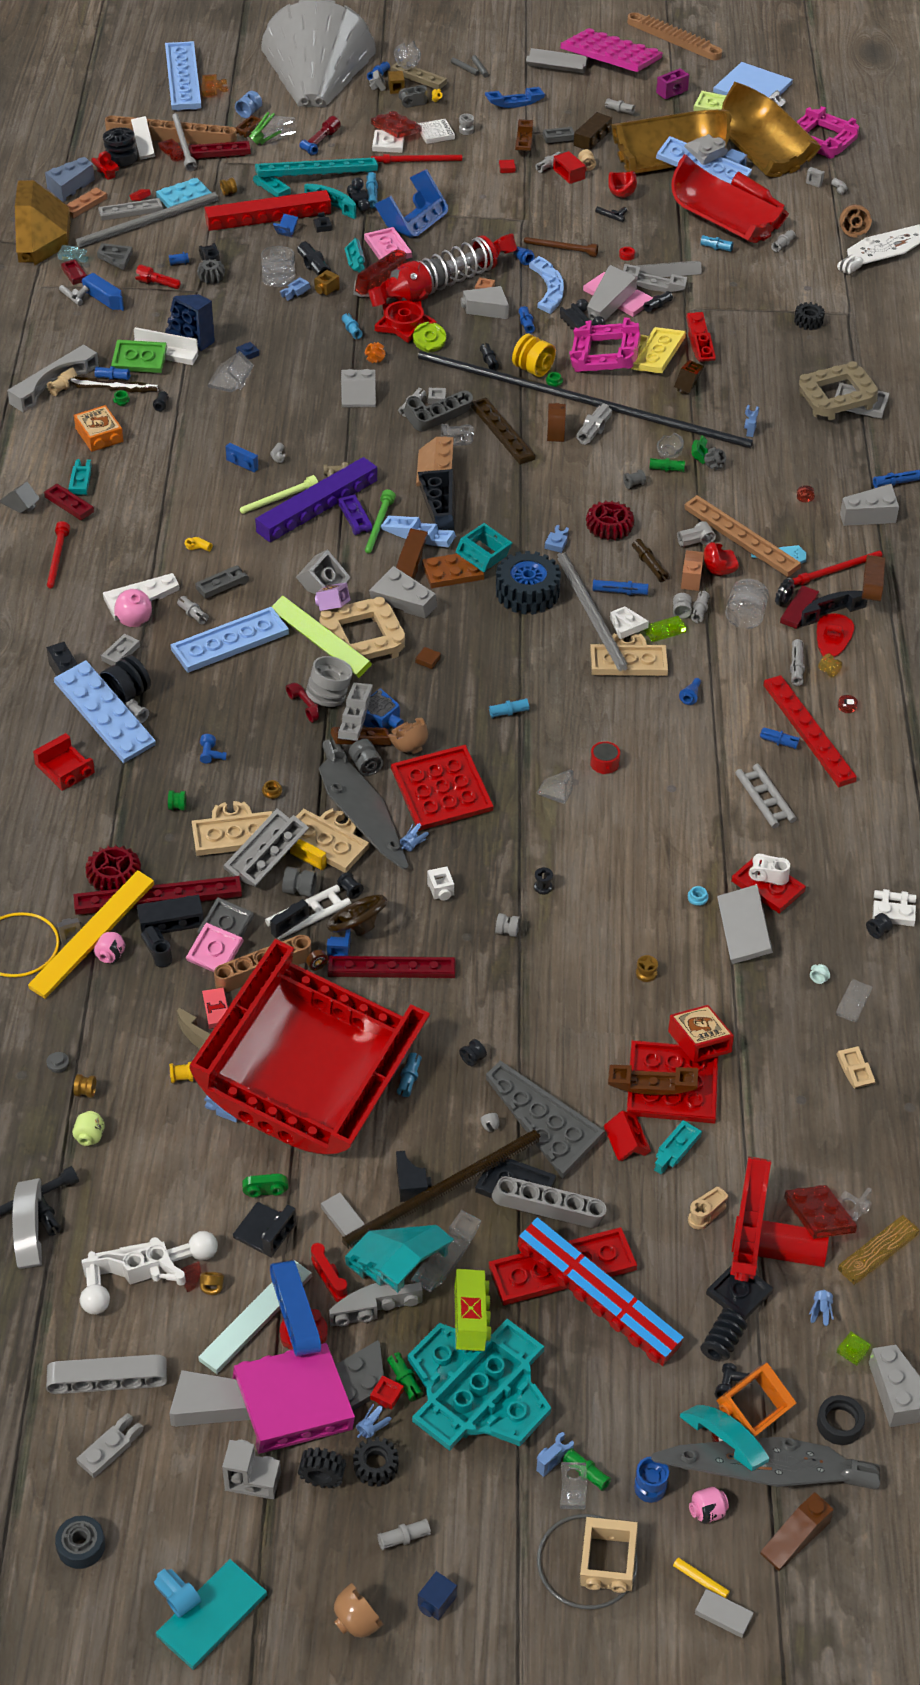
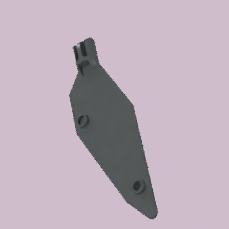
(360, 802)

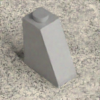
(486, 302)

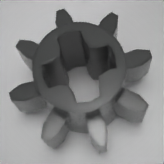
(715, 458)

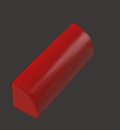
(789, 1244)

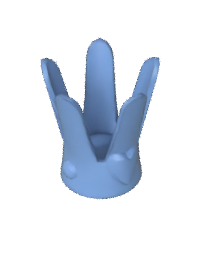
(410, 840)
(822, 1303)
(366, 1426)

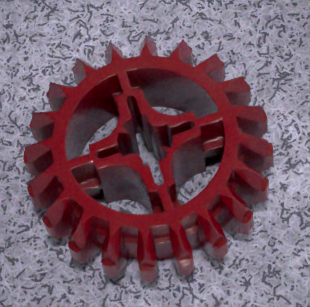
(610, 520)
(111, 867)

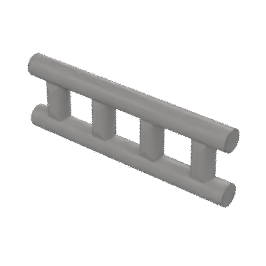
(764, 804)

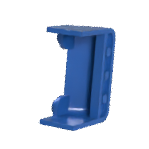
(429, 207)

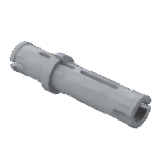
(797, 667)

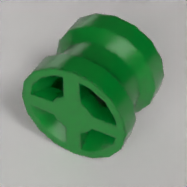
(177, 800)

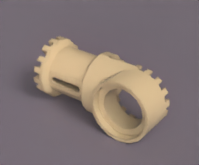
(62, 382)

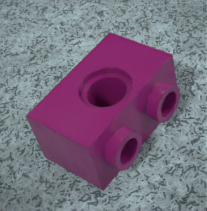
(672, 83)

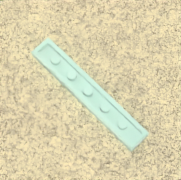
(245, 1326)

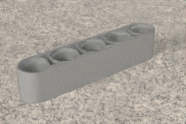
(538, 1205)
(106, 1374)

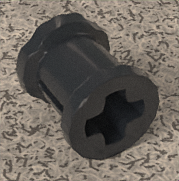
(548, 876)
(350, 885)

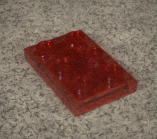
(396, 124)
(820, 1211)

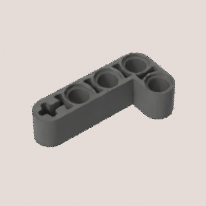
(429, 416)

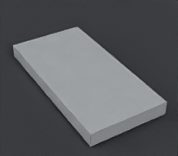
(744, 924)

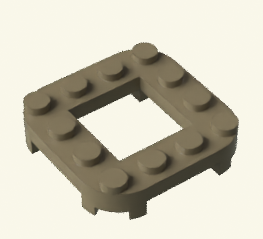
(865, 394)

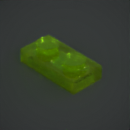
(665, 629)

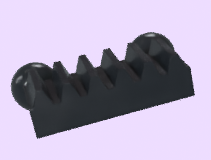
(576, 318)

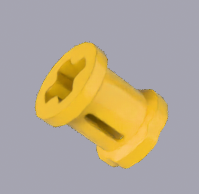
(180, 1072)

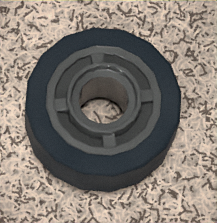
(84, 1554)

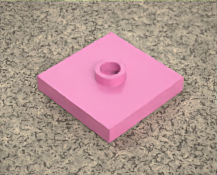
(214, 947)

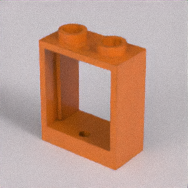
(772, 1387)

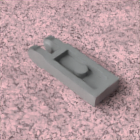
(109, 1446)

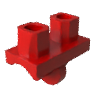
(105, 165)

